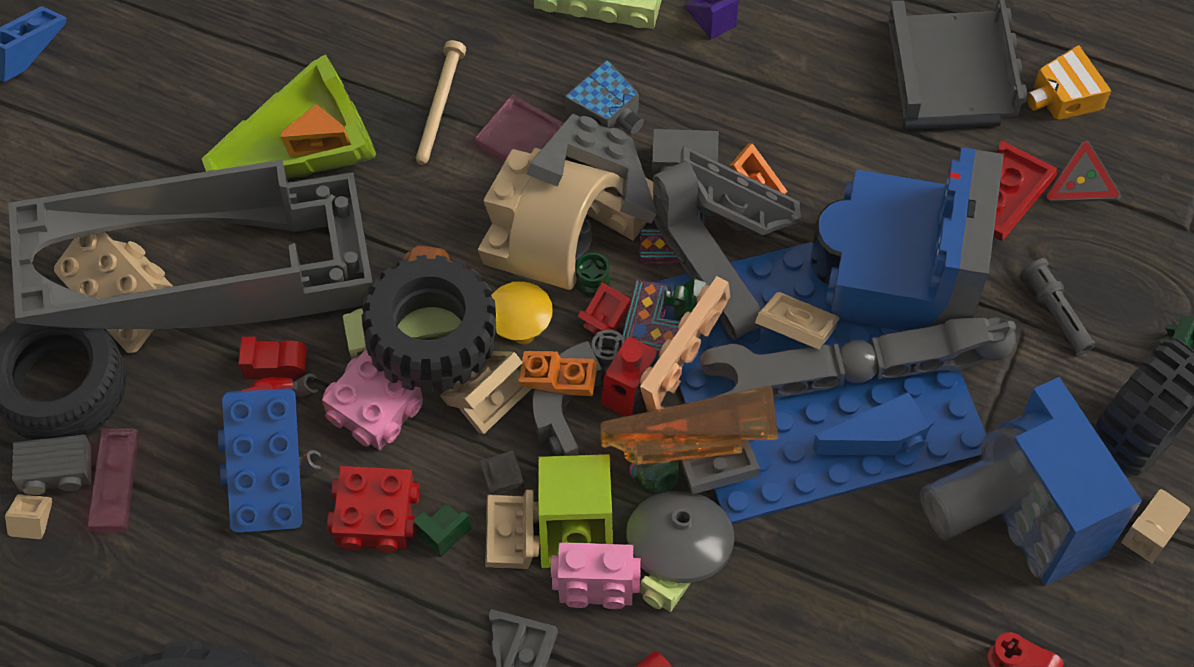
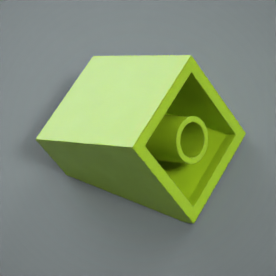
(574, 502)

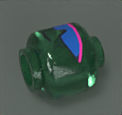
(655, 477)

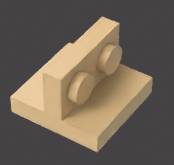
(489, 392)

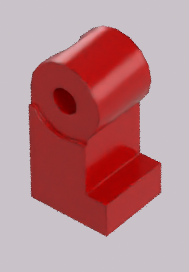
(272, 358)

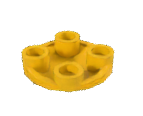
(521, 311)

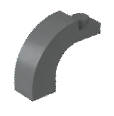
(550, 406)

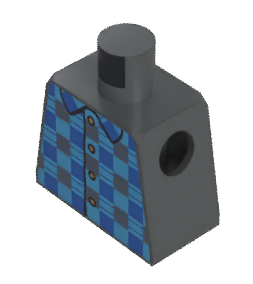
(606, 99)

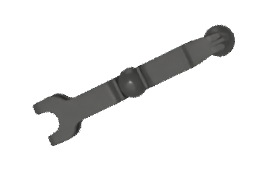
(935, 348)

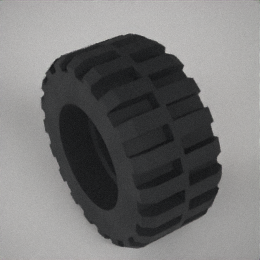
(419, 286)
(1150, 408)

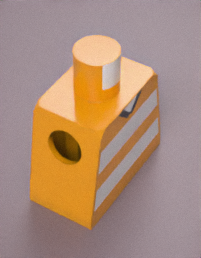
(1069, 86)

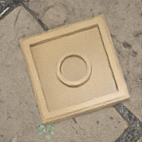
(797, 320)

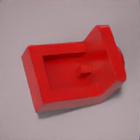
(605, 310)

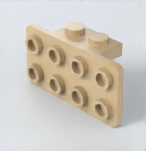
(108, 269)

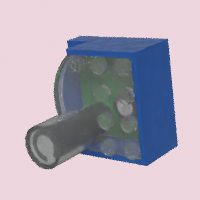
(1046, 481)

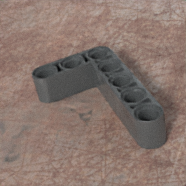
(694, 247)

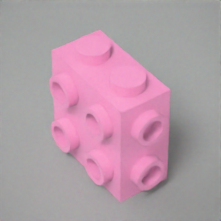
(370, 403)
(595, 574)

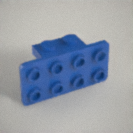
(261, 460)

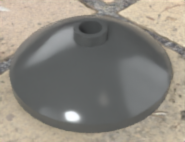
(677, 549)

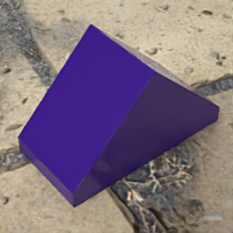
(714, 15)

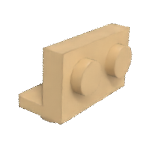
(510, 531)

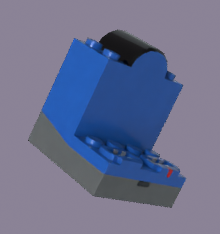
(909, 247)

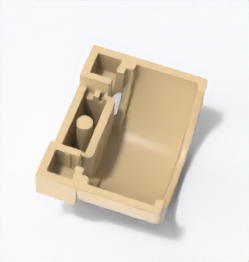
(537, 222)

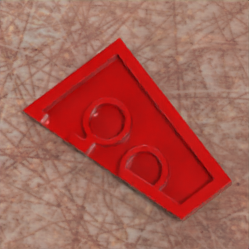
(1020, 186)

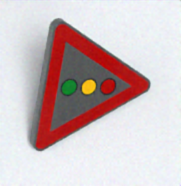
(1084, 179)

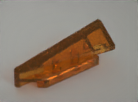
(694, 428)

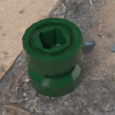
(592, 266)

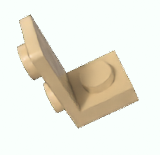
(1156, 525)

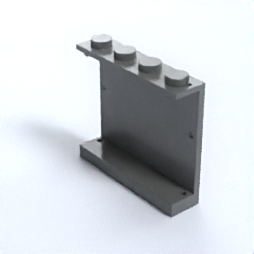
(956, 63)

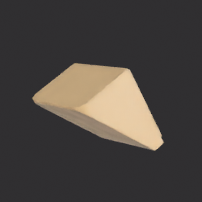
(28, 516)

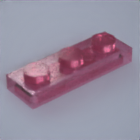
(113, 480)

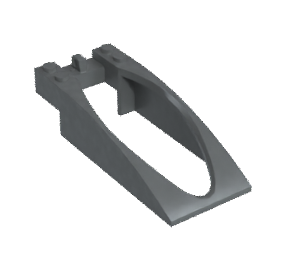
(233, 195)

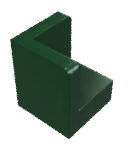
(443, 528)

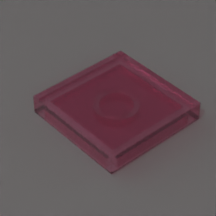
(518, 128)

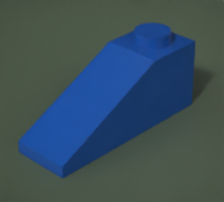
(25, 39)
(879, 431)

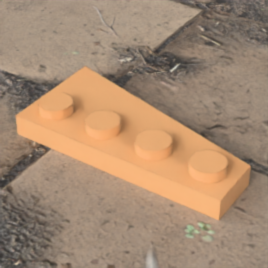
(685, 345)

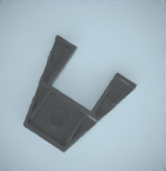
(601, 148)

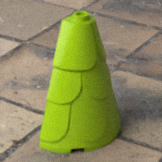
(260, 135)

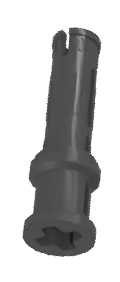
(1051, 294)

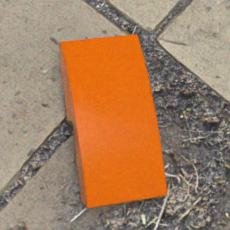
(558, 375)

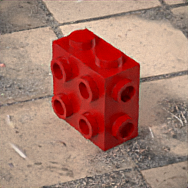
(373, 508)

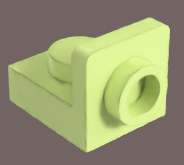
(661, 593)

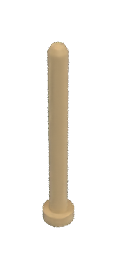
(454, 51)

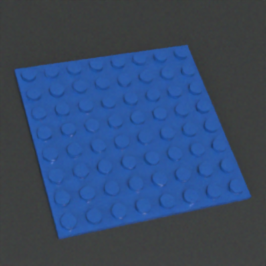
(788, 466)

